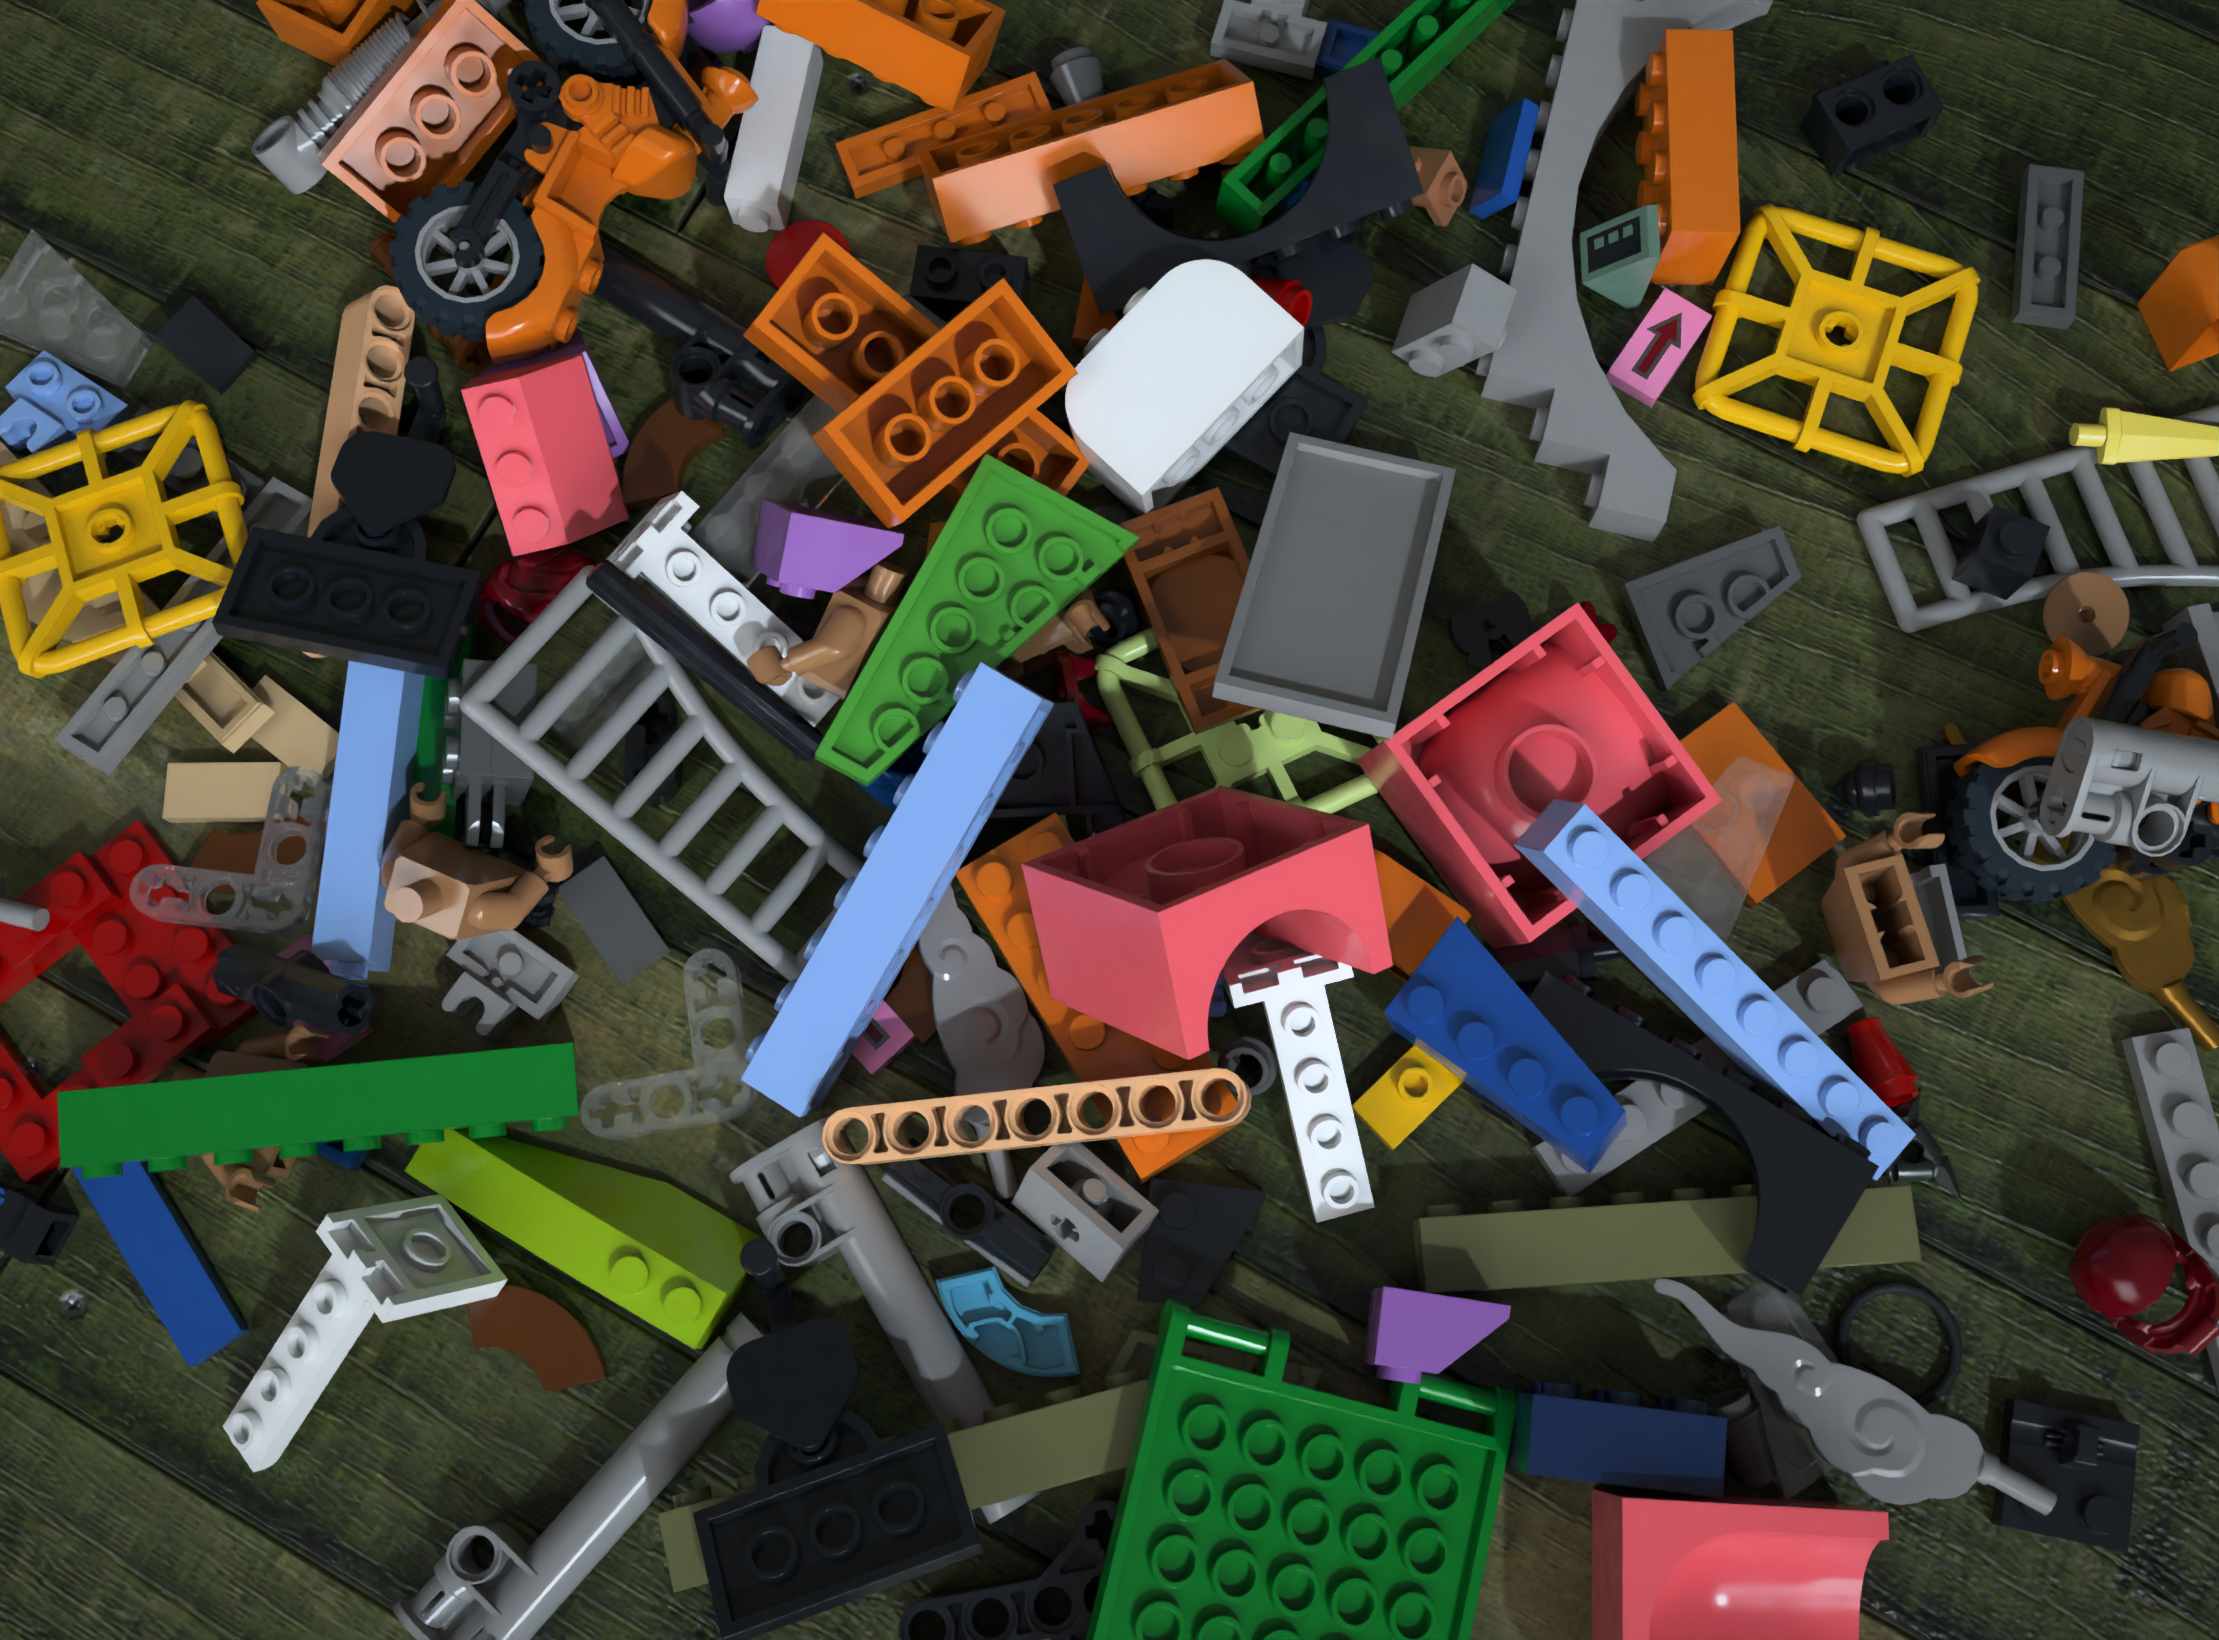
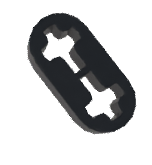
(640, 749)

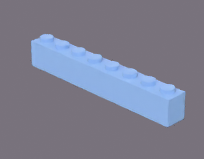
(896, 889)
(1706, 978)

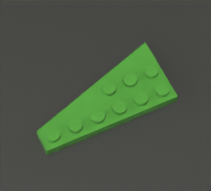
(984, 591)

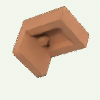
(1441, 182)

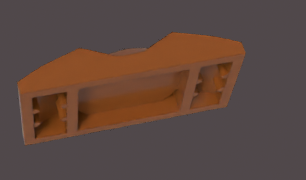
(1189, 585)

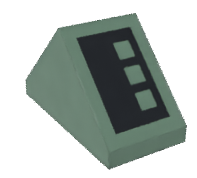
(1622, 256)

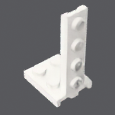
(712, 597)
(1309, 1065)
(383, 1261)

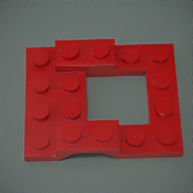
(151, 964)

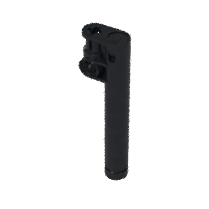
(717, 368)

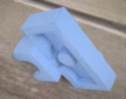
(55, 405)

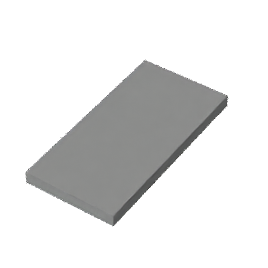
(1336, 586)

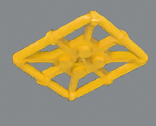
(1806, 354)
(145, 549)

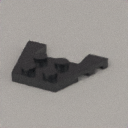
(1062, 775)

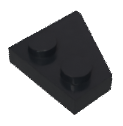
(1192, 1237)

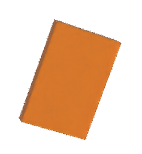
(1803, 826)

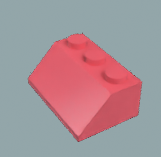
(545, 453)

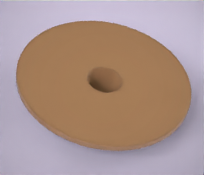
(2088, 611)

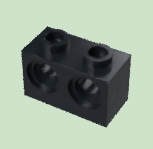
(1874, 120)
(953, 278)

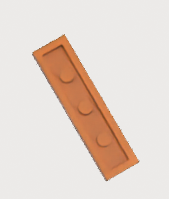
(890, 152)

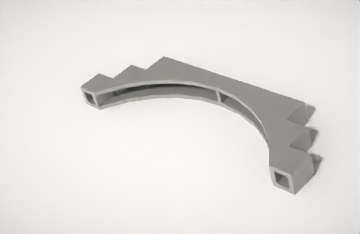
(1548, 351)

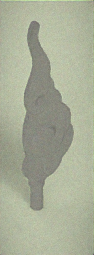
(979, 1022)
(1861, 1420)

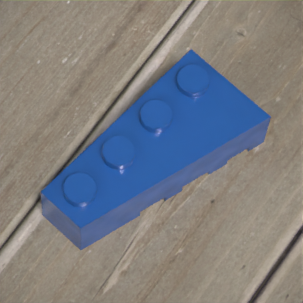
(1497, 1041)

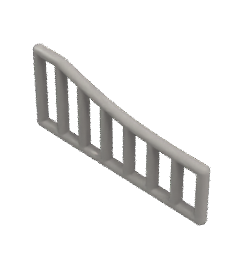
(2028, 477)
(617, 816)

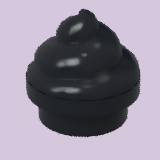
(1120, 611)
(1868, 787)

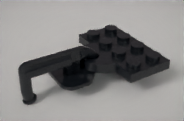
(1309, 401)
(372, 593)
(842, 1512)

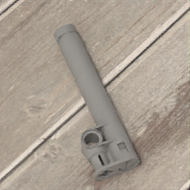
(2120, 774)
(851, 1218)
(532, 1581)

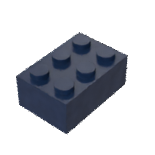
(1619, 1440)

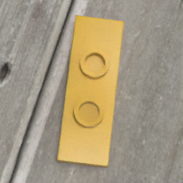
(1405, 1096)

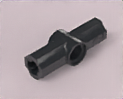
(294, 989)
(1001, 1236)

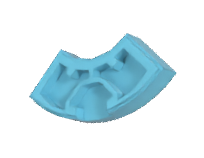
(1007, 1329)

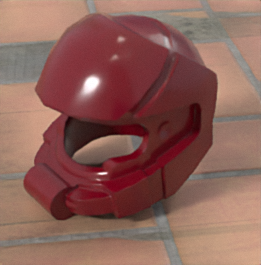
(2126, 1267)

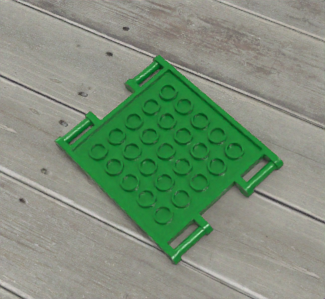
(1294, 1506)

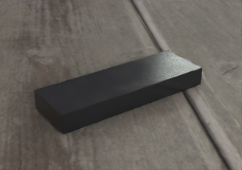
(1936, 788)

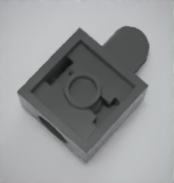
(479, 764)

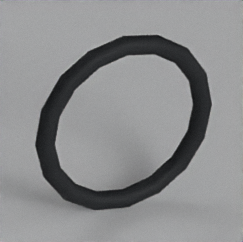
(1929, 1299)

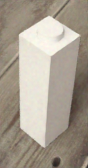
(773, 131)

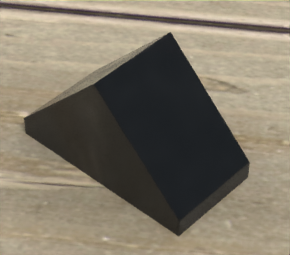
(199, 341)

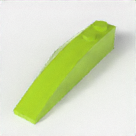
(602, 1226)

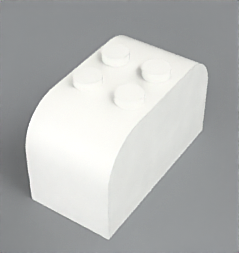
(1178, 379)

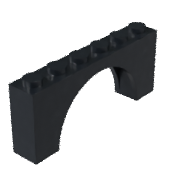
(1360, 172)
(1799, 1174)

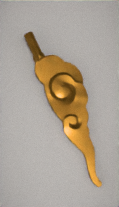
(2141, 925)

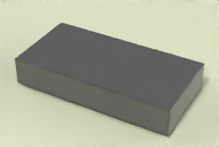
(613, 920)

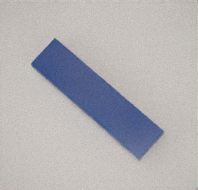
(166, 1261)

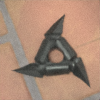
(1930, 1160)

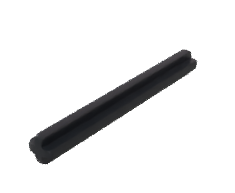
(704, 659)

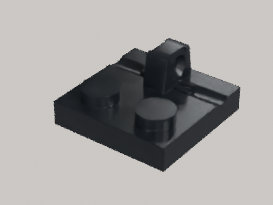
(2080, 1459)

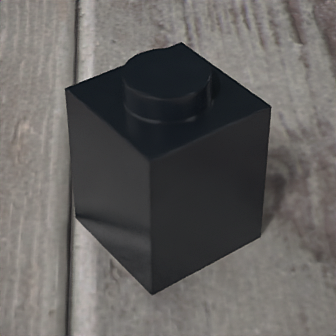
(2000, 552)

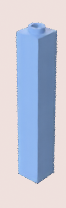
(365, 810)

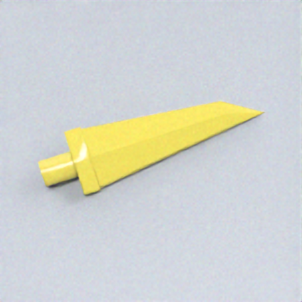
(2143, 437)

